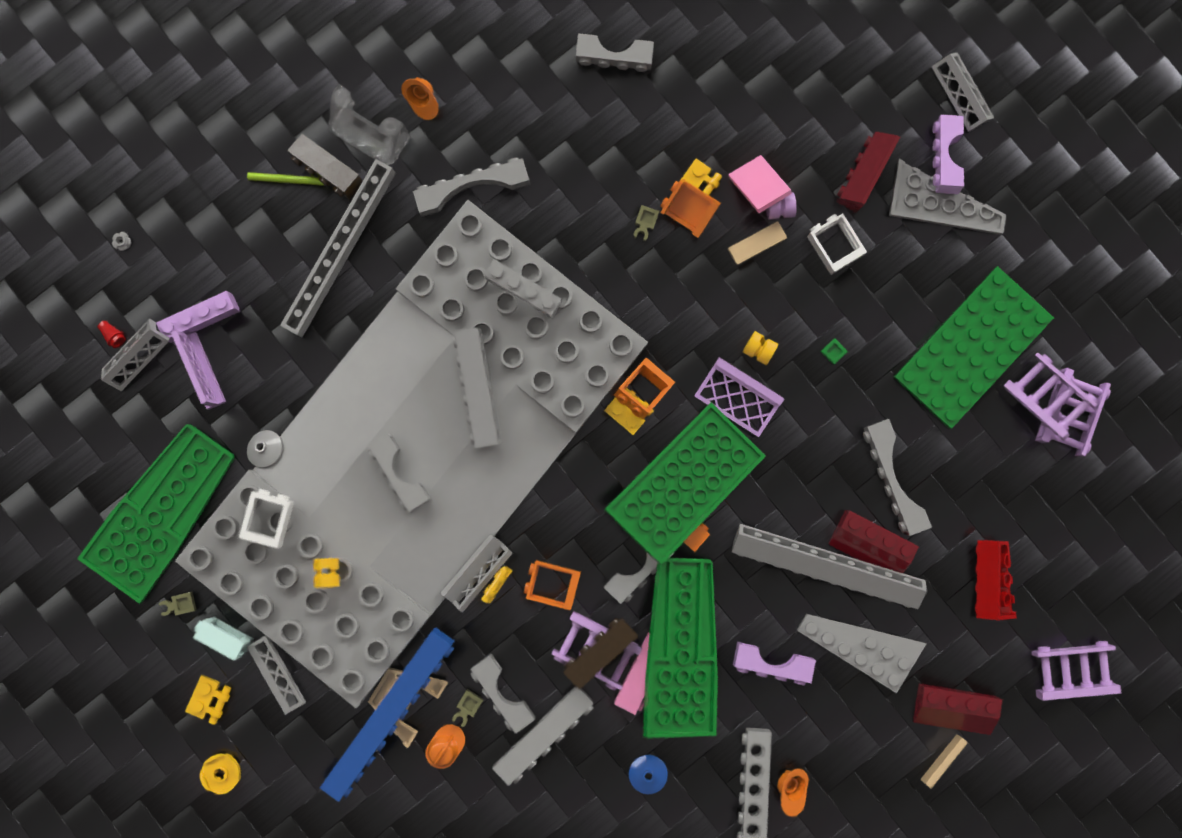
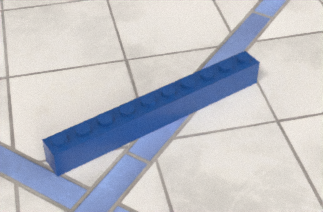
(386, 715)

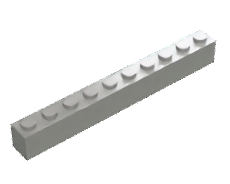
(338, 248)
(829, 566)

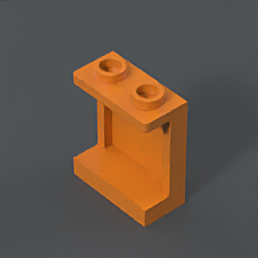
(690, 206)

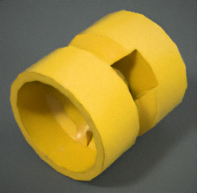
(760, 348)
(326, 579)

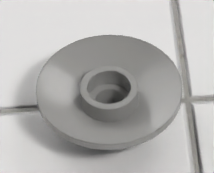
(269, 453)

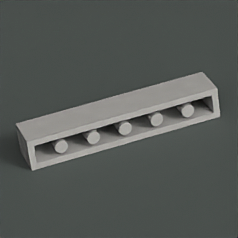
(477, 387)
(542, 735)

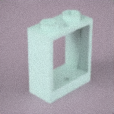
(223, 637)

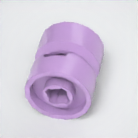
(785, 207)

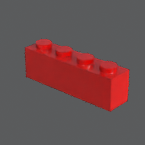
(994, 581)

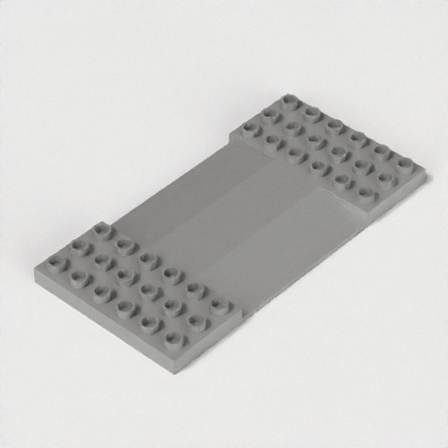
(408, 384)

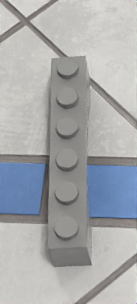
(433, 198)
(911, 516)

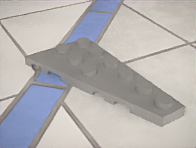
(917, 200)
(875, 653)

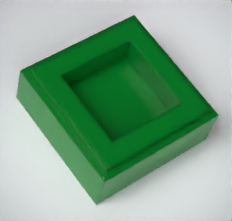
(834, 351)

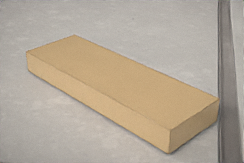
(757, 243)
(944, 761)

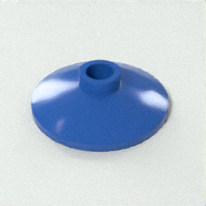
(648, 764)

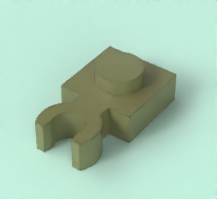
(646, 220)
(180, 604)
(468, 705)

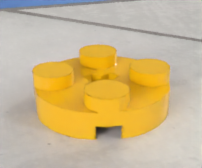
(217, 784)

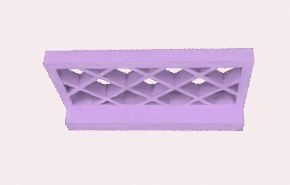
(199, 369)
(747, 382)

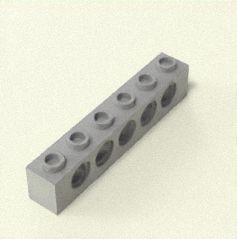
(750, 738)

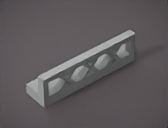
(966, 85)
(128, 351)
(474, 571)
(274, 677)

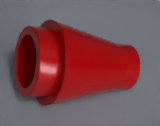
(112, 335)

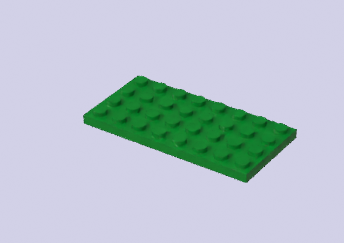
(973, 347)
(685, 483)

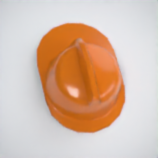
(420, 97)
(445, 746)
(793, 791)

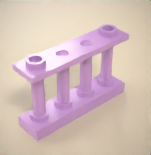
(1045, 415)
(1083, 446)
(578, 622)
(1068, 689)

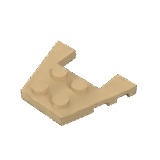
(403, 730)

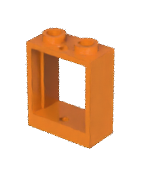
(655, 376)
(529, 587)

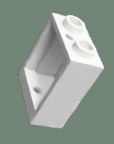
(841, 220)
(276, 541)

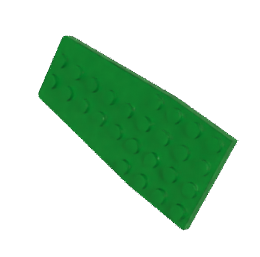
(157, 514)
(682, 652)

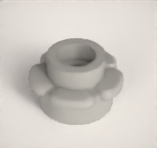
(121, 236)

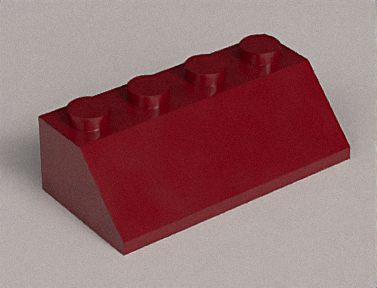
(867, 171)
(872, 543)
(957, 709)

